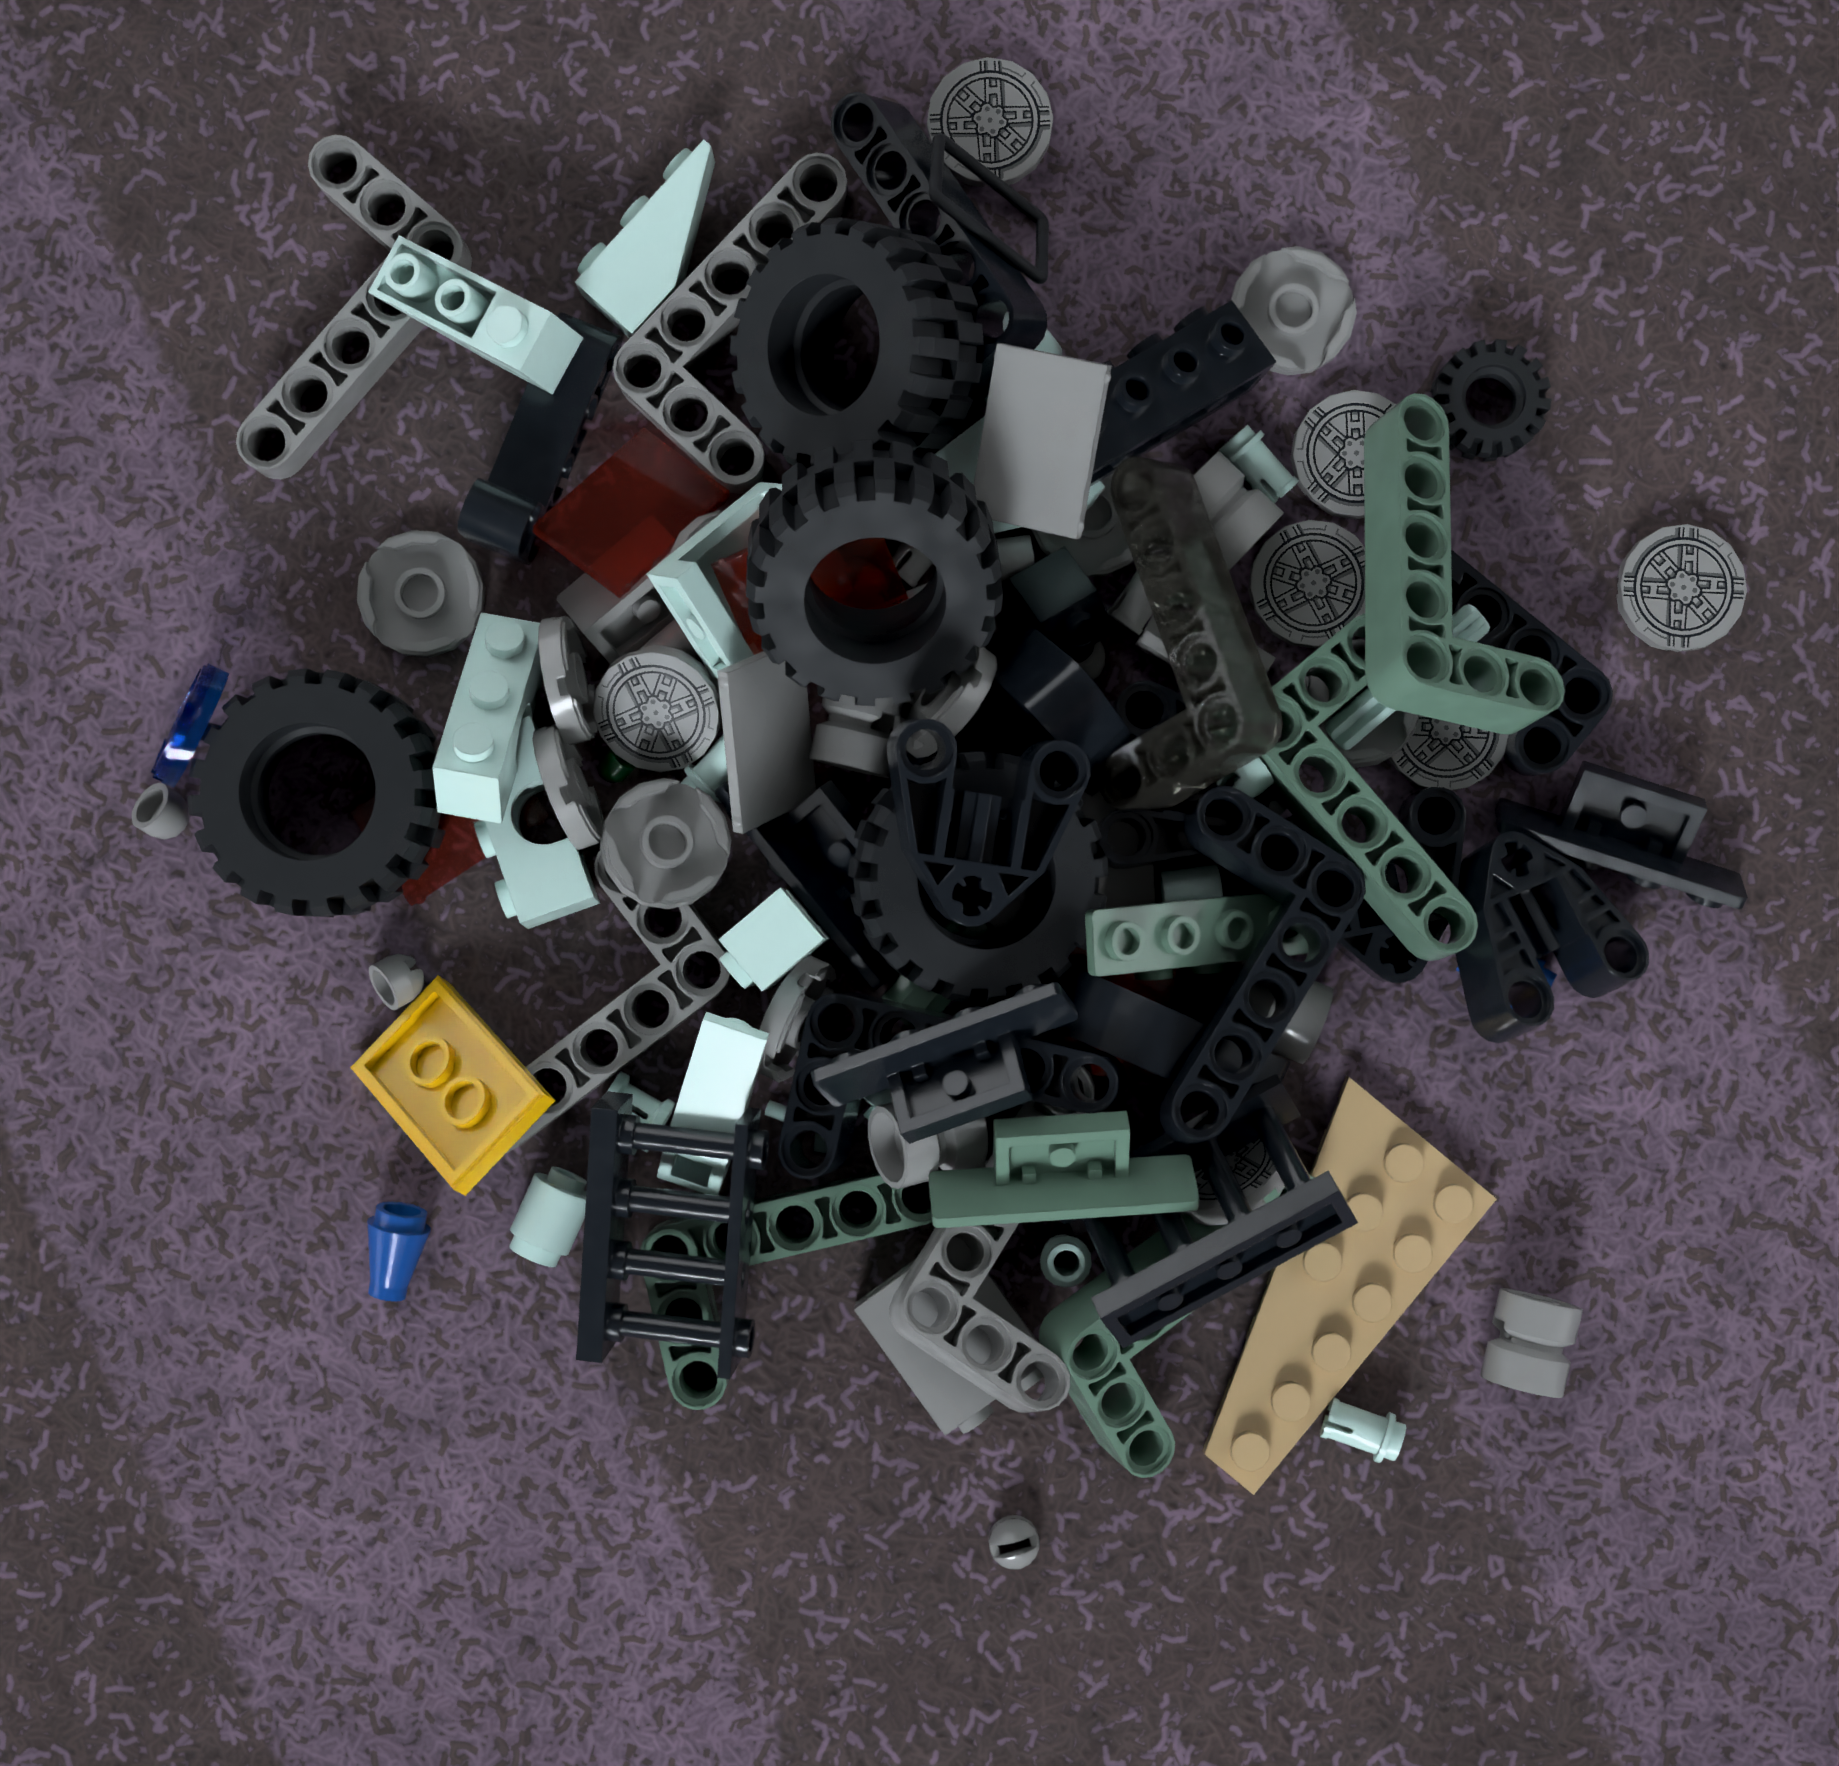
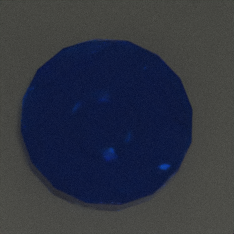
(189, 724)

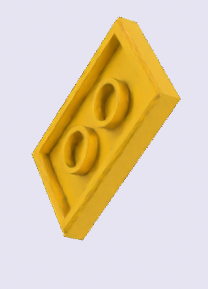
(452, 1085)

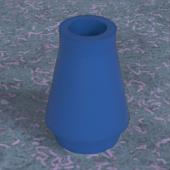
(395, 1246)

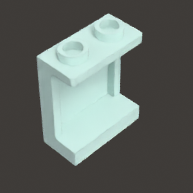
(693, 591)

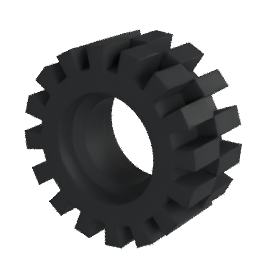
(1523, 383)

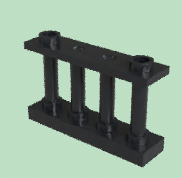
(1238, 1251)
(611, 1259)

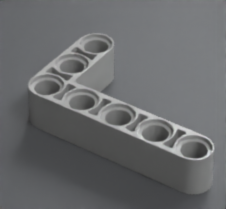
(699, 297)
(360, 317)
(621, 1015)
(960, 1313)

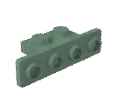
(1180, 934)
(1062, 1172)

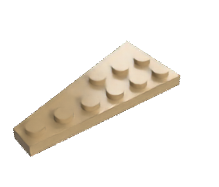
(1347, 1292)

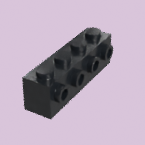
(1177, 383)

